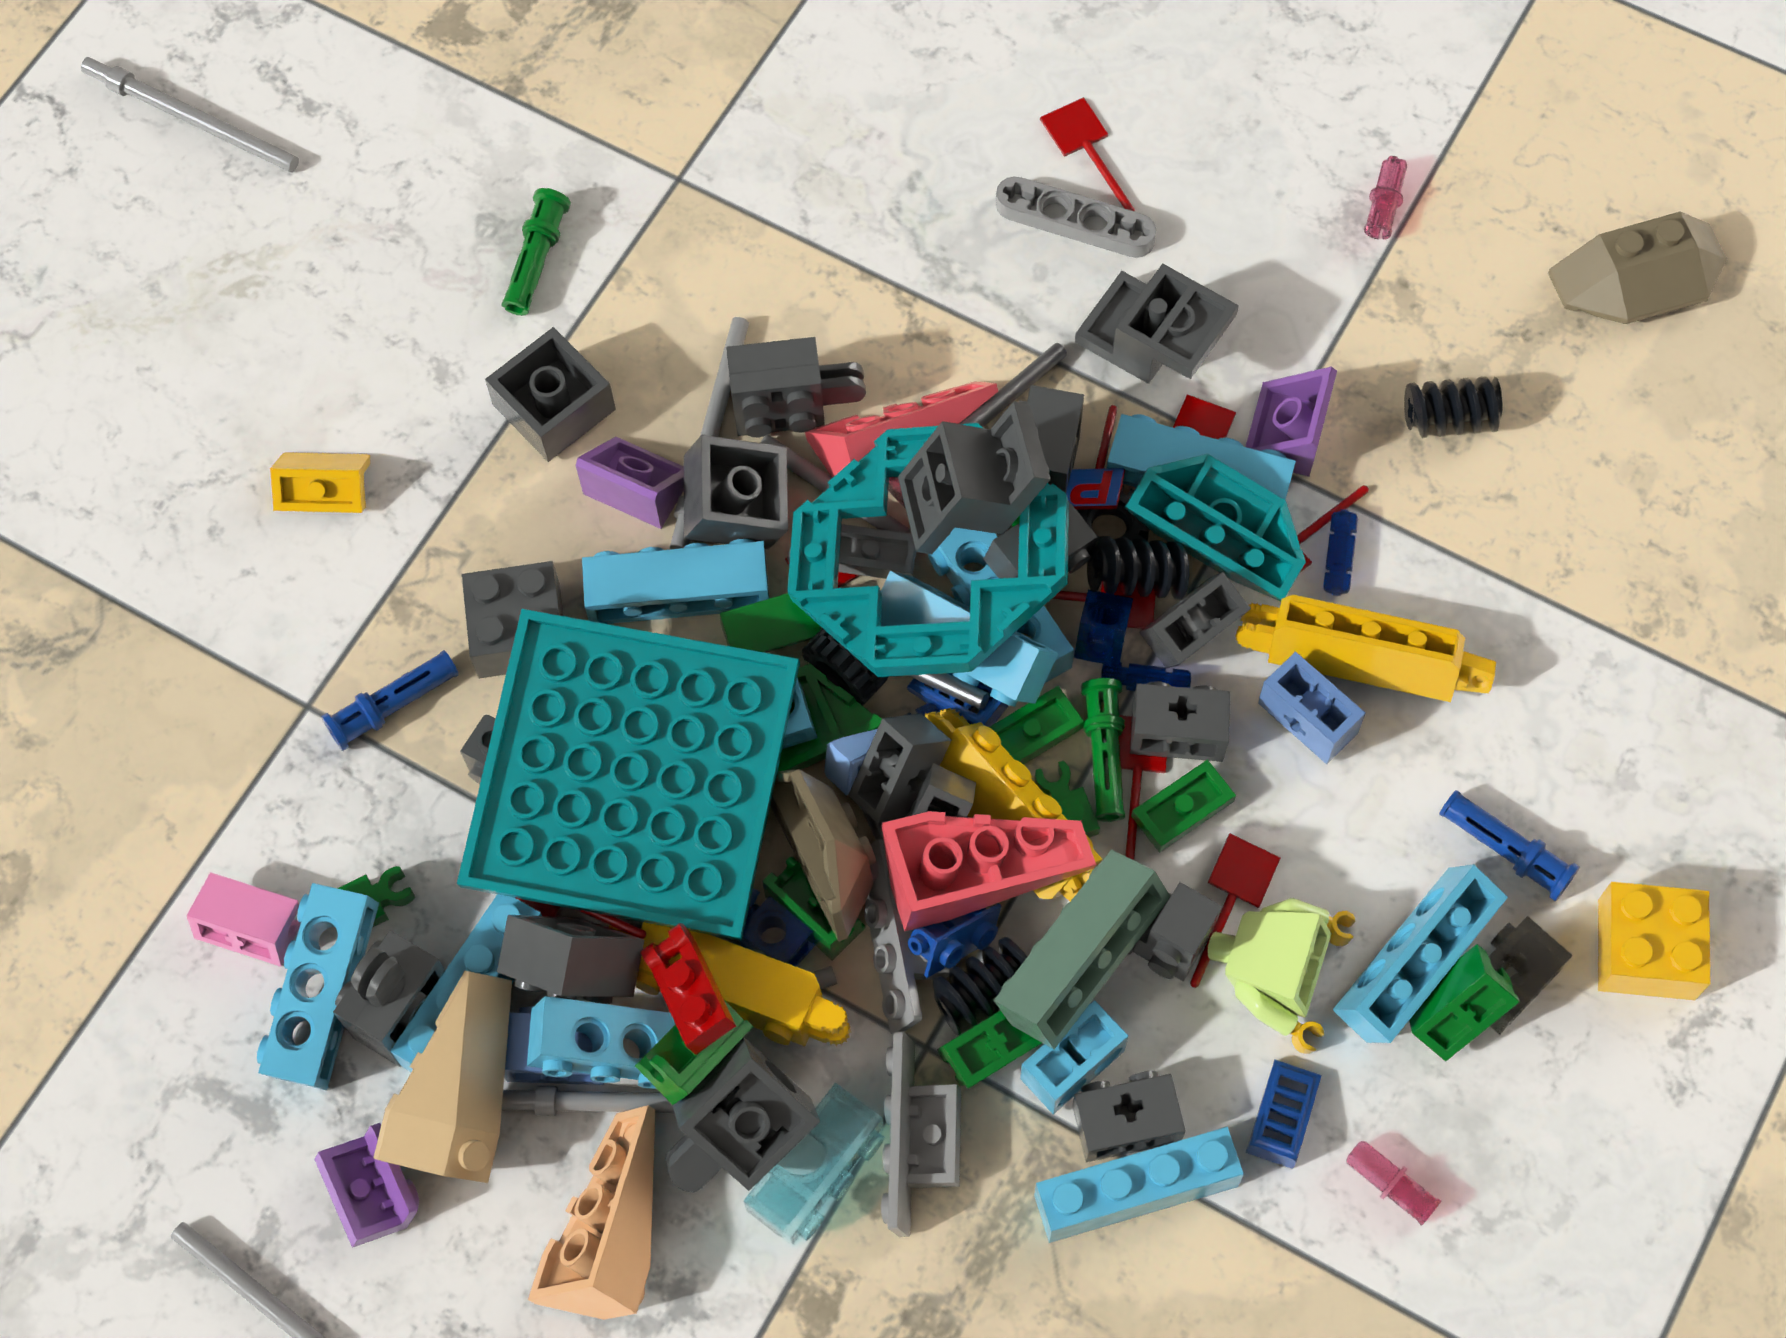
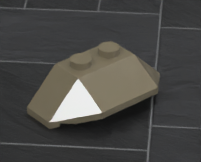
(1641, 269)
(825, 846)

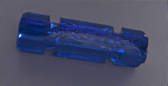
(1340, 552)
(1144, 674)

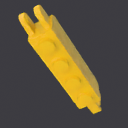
(1367, 647)
(1002, 785)
(763, 990)

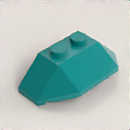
(1222, 522)

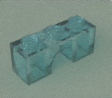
(793, 1202)

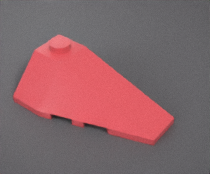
(854, 437)
(963, 864)

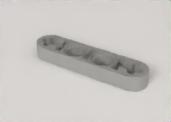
(1072, 223)

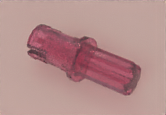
(1386, 198)
(1392, 1181)

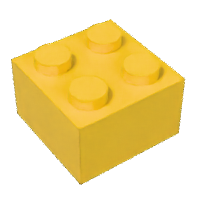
(1653, 941)

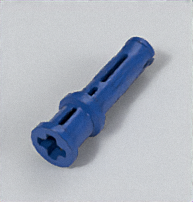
(370, 710)
(1528, 857)

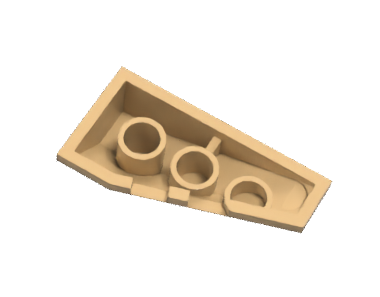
(453, 1098)

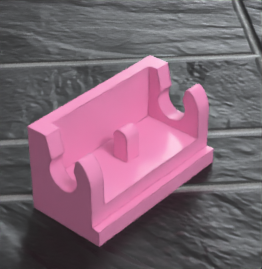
(244, 919)

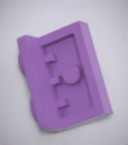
(367, 1192)

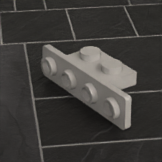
(892, 957)
(922, 1135)

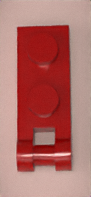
(689, 989)

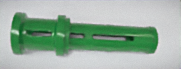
(539, 234)
(1106, 726)

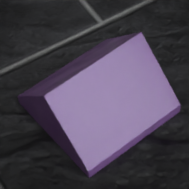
(1292, 416)
(631, 480)

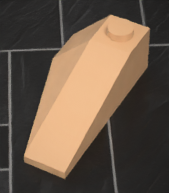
(606, 1246)

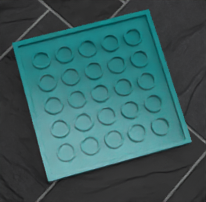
(630, 774)

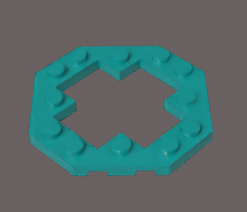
(854, 613)

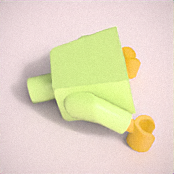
(1278, 962)

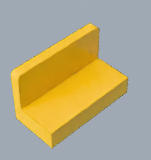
(319, 482)

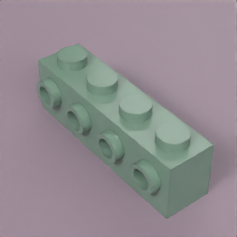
(1082, 948)

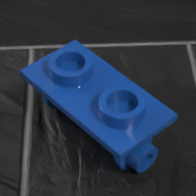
(947, 946)

